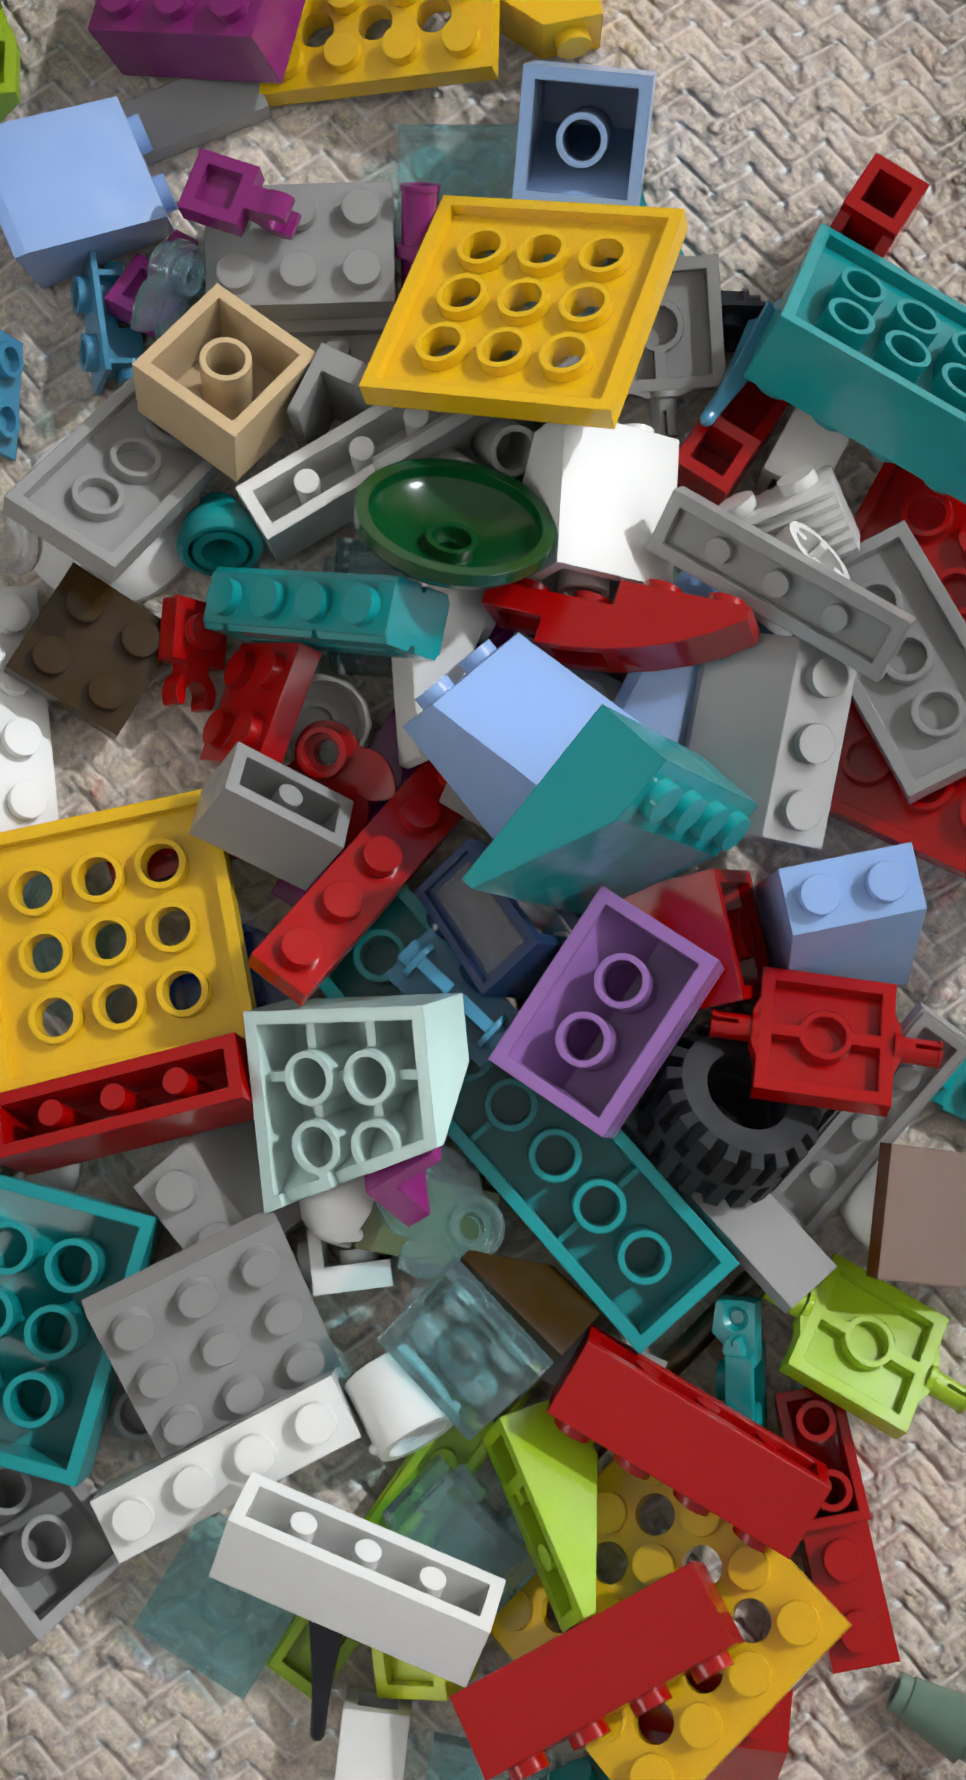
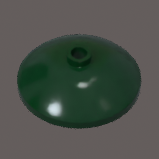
(454, 523)

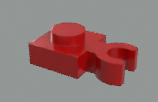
(192, 652)

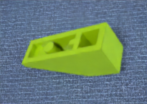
(554, 1501)

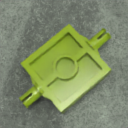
(869, 1349)

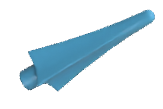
(733, 378)

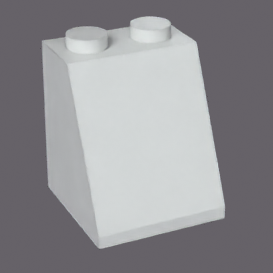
(605, 503)

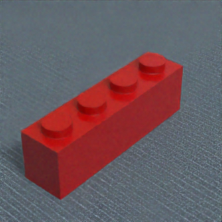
(126, 1105)
(689, 1443)
(596, 1671)

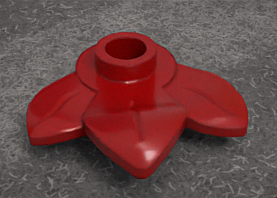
(355, 773)

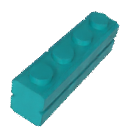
(328, 611)

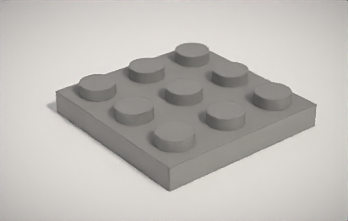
(212, 1332)

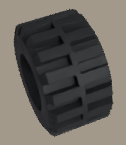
(705, 1146)

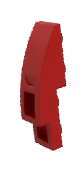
(643, 631)
(838, 1543)

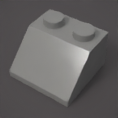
(211, 1185)

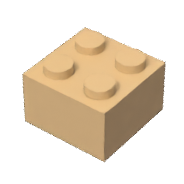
(222, 381)

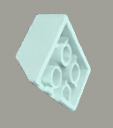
(350, 1086)

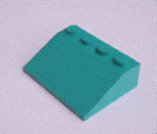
(871, 359)
(614, 815)
(51, 1364)

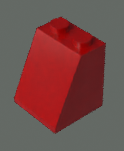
(719, 916)

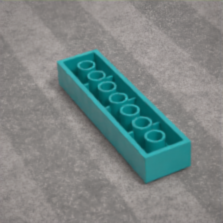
(580, 1193)

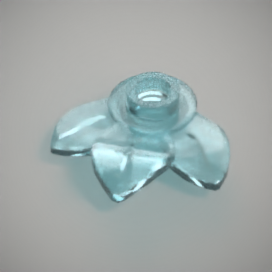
(172, 286)
(437, 1239)

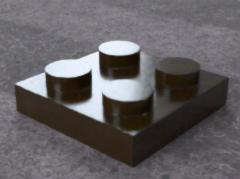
(90, 651)

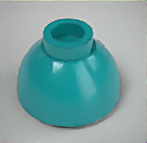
(218, 535)

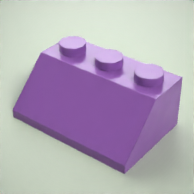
(607, 1013)

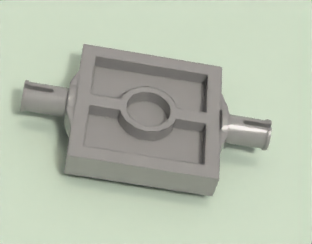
(684, 342)

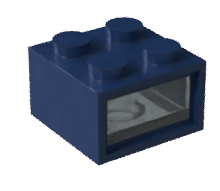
(496, 938)

